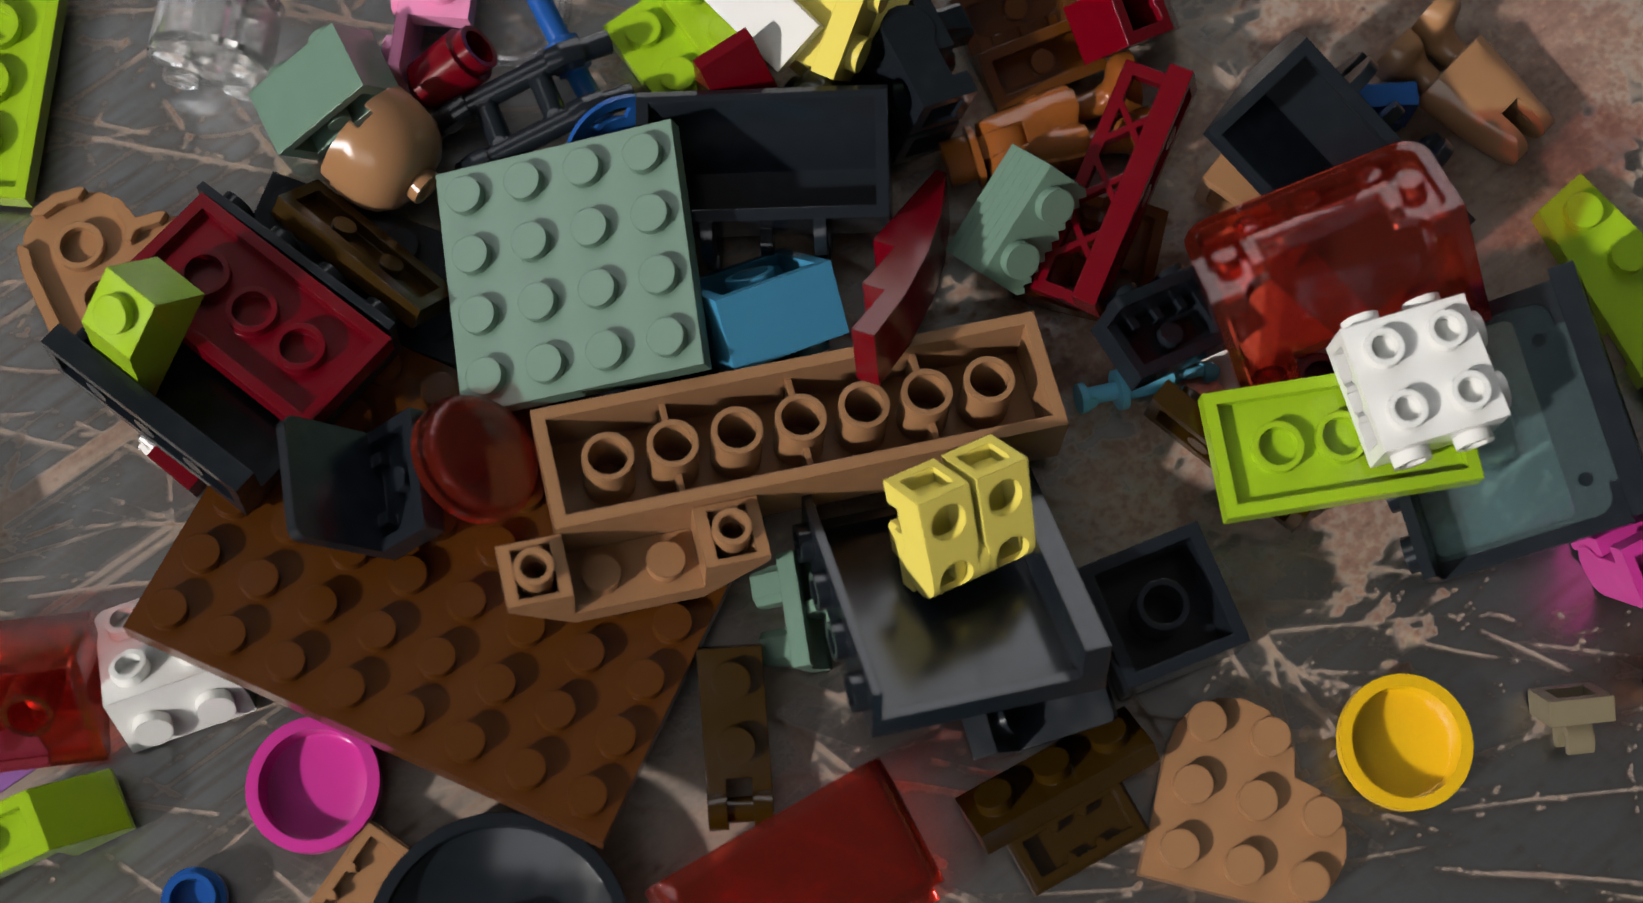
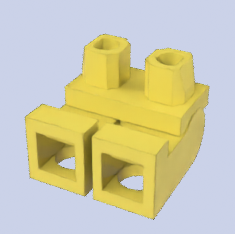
(961, 515)

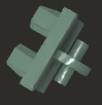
(804, 639)

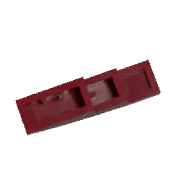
(905, 279)

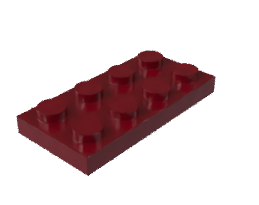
(266, 317)

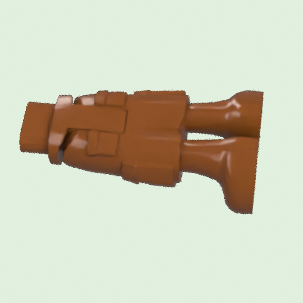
(1043, 126)

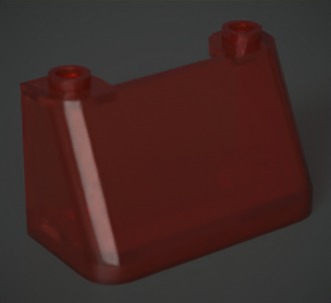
(1329, 248)

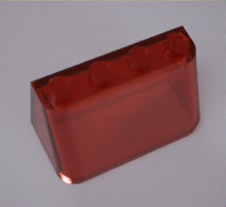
(830, 847)

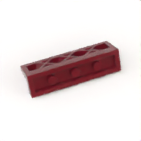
(1133, 186)

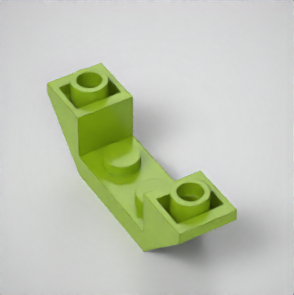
(61, 818)

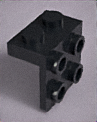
(355, 487)

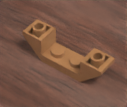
(635, 573)

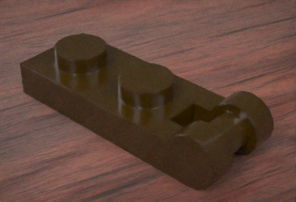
(735, 732)

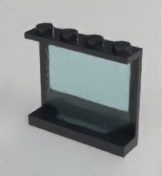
(1557, 464)

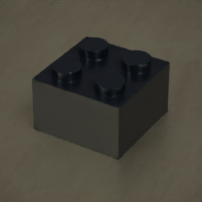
(1163, 609)

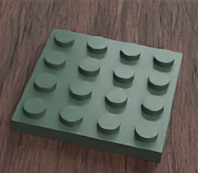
(573, 269)

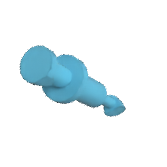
(1121, 395)

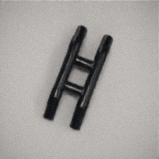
(538, 76)

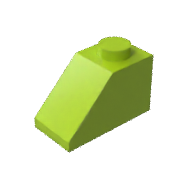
(141, 318)

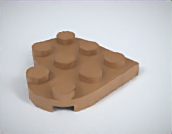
(72, 245)
(1235, 815)

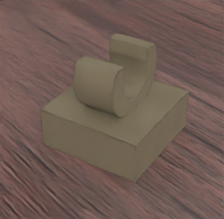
(1571, 712)

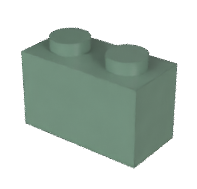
(321, 90)

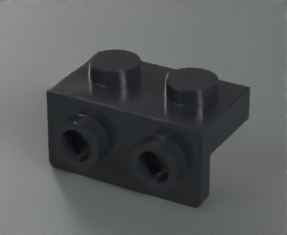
(1157, 327)

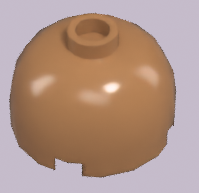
(388, 156)

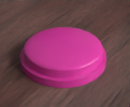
(313, 787)

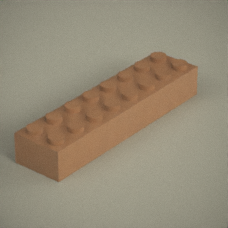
(791, 430)

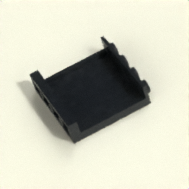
(197, 410)
(967, 653)

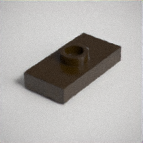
(1078, 839)

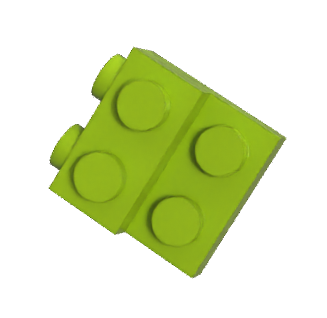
(663, 38)

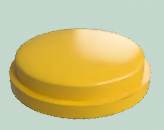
(1404, 742)

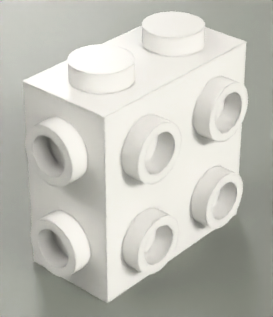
(1419, 380)

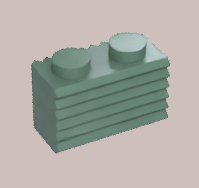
(1016, 219)

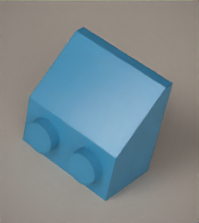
(771, 309)

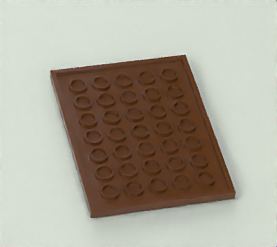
(424, 643)

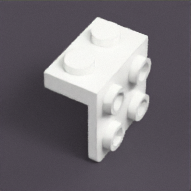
(156, 694)

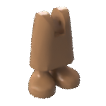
(1477, 91)

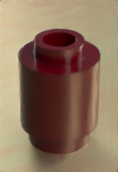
(451, 66)

